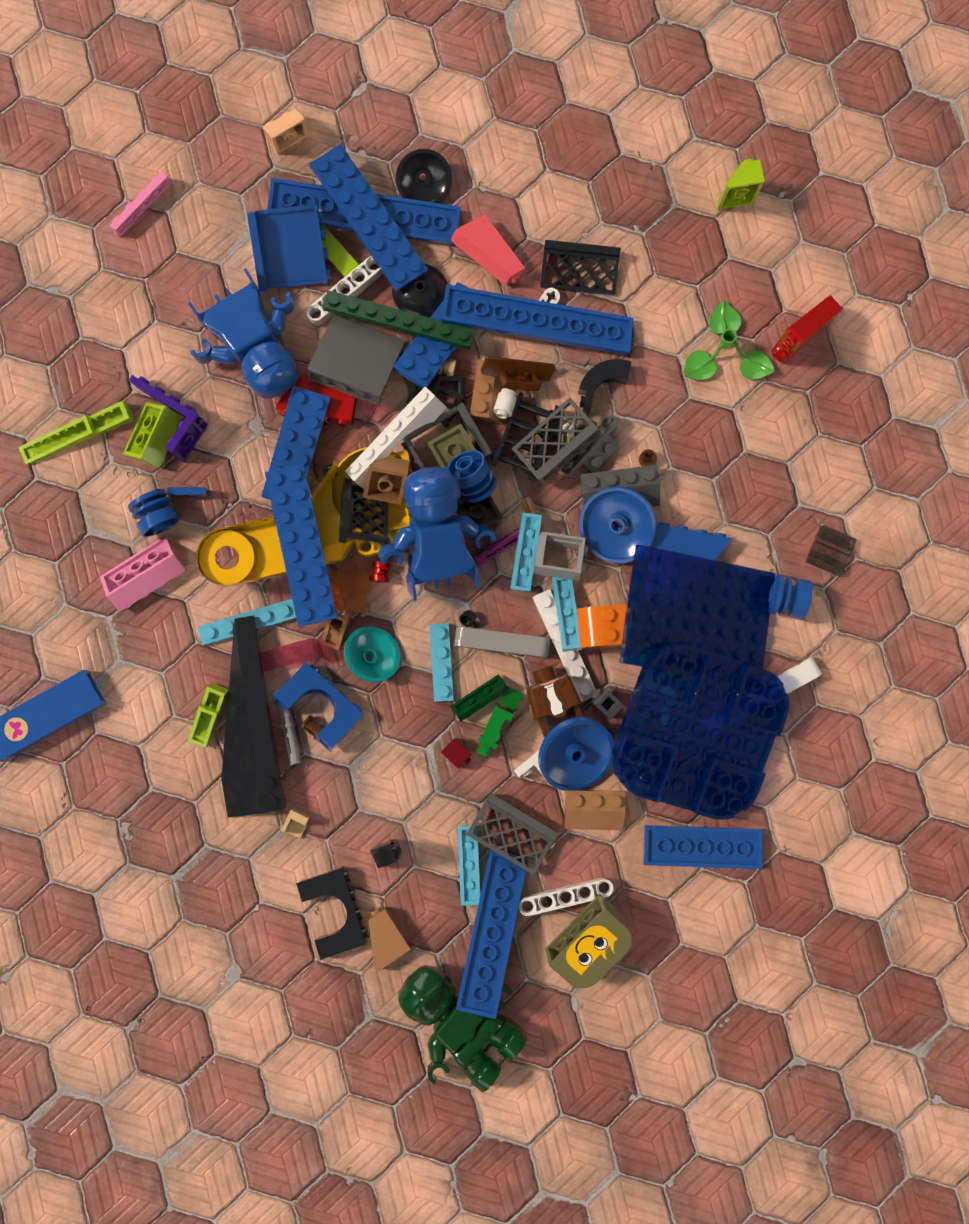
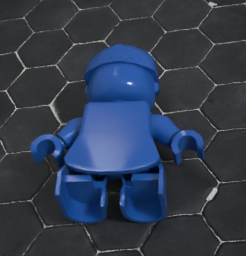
(250, 339)
(435, 531)

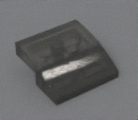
(830, 550)

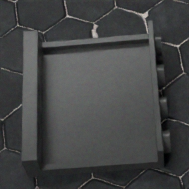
(355, 359)

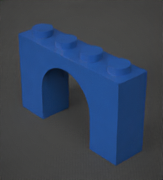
(309, 681)

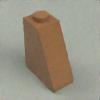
(386, 938)

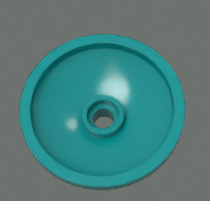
(380, 649)

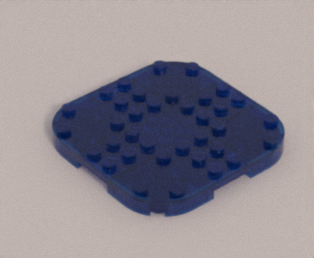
(699, 730)

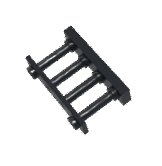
(538, 449)

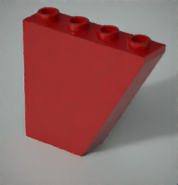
(806, 329)
(340, 408)

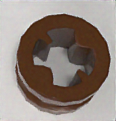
(653, 459)

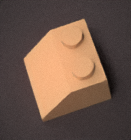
(286, 130)

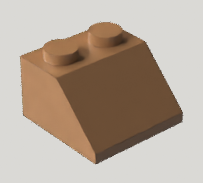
(386, 480)

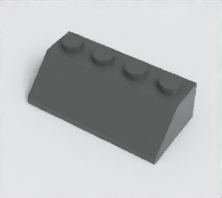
(642, 479)

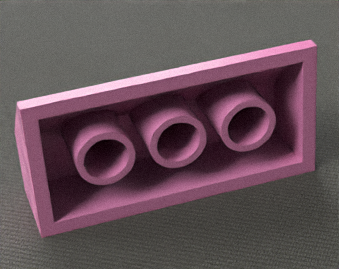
(142, 574)

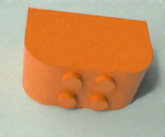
(601, 626)

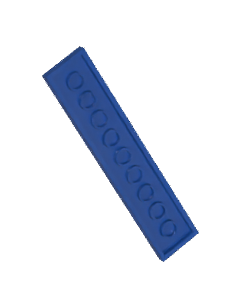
(414, 217)
(537, 319)

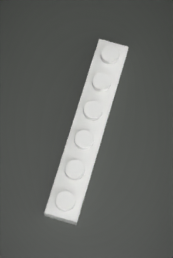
(570, 660)

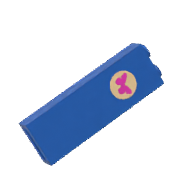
(48, 713)

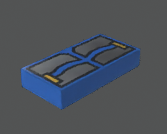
(188, 492)

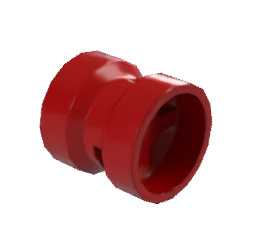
(380, 572)

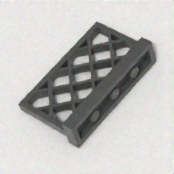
(569, 450)
(519, 818)

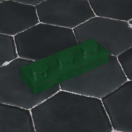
(479, 698)

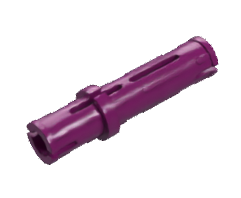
(496, 548)

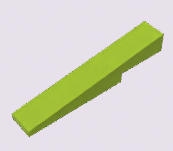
(338, 254)
(77, 432)

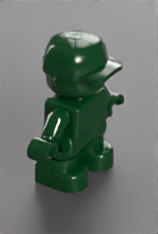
(431, 1000)

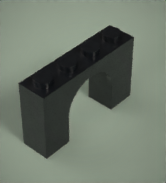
(336, 884)

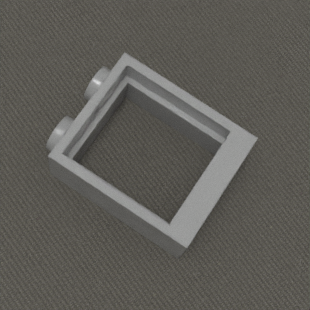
(560, 540)

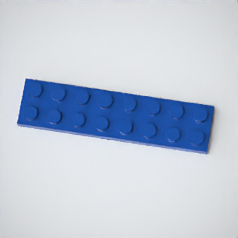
(368, 217)
(301, 545)
(491, 937)

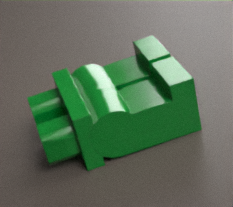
(492, 731)

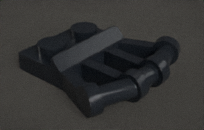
(435, 387)

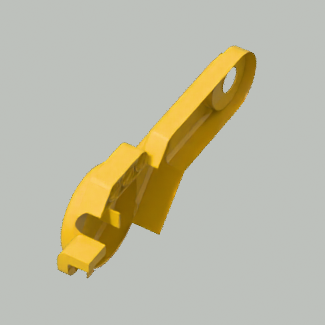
(259, 541)

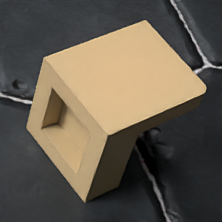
(295, 823)

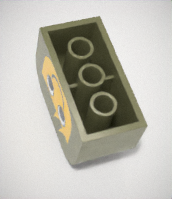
(590, 944)

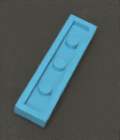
(526, 551)
(566, 613)
(441, 662)
(468, 866)

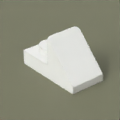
(525, 768)

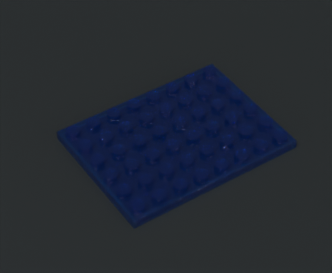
(697, 604)

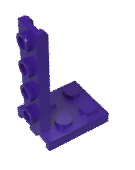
(188, 430)

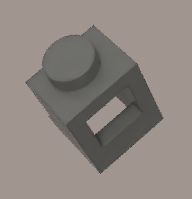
(610, 706)

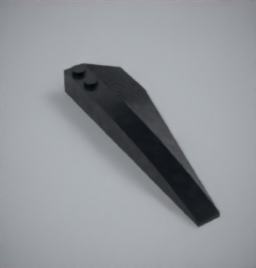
(250, 755)

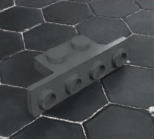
(598, 451)

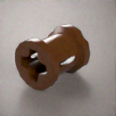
(312, 727)

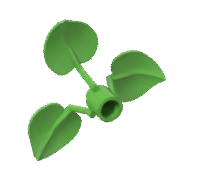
(727, 322)

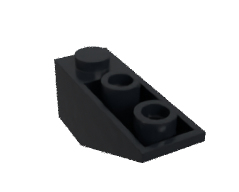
(386, 853)

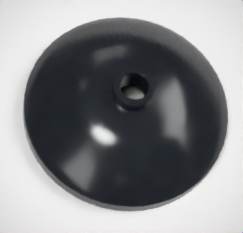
(437, 171)
(422, 301)

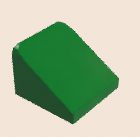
(511, 699)

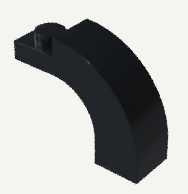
(606, 371)

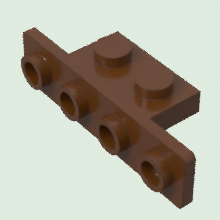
(518, 373)

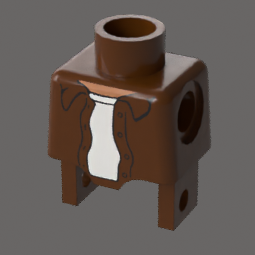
(552, 696)

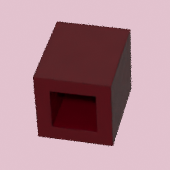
(456, 754)

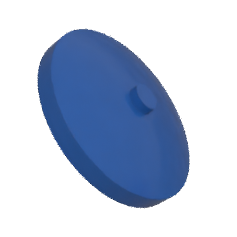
(617, 522)
(576, 754)

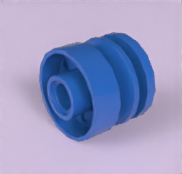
(473, 476)
(153, 513)
(794, 597)

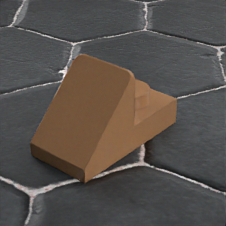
(335, 632)

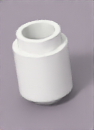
(505, 403)

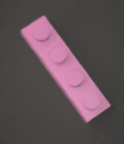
(143, 201)

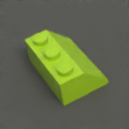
(743, 185)
(152, 433)

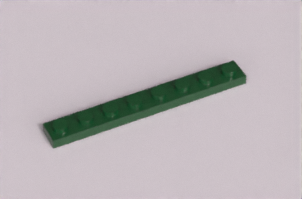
(398, 320)

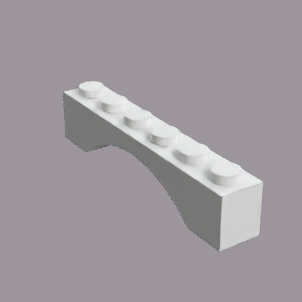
(420, 411)

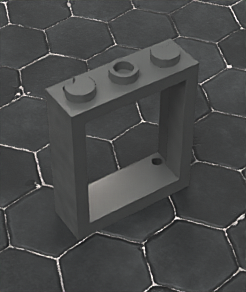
(468, 422)

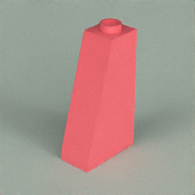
(489, 249)

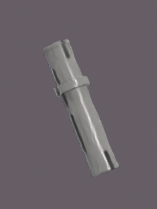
(288, 727)

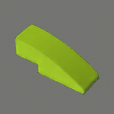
(208, 715)

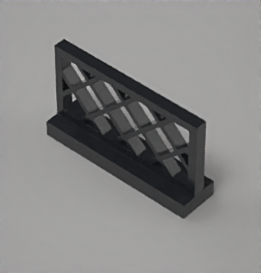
(580, 250)
(349, 511)

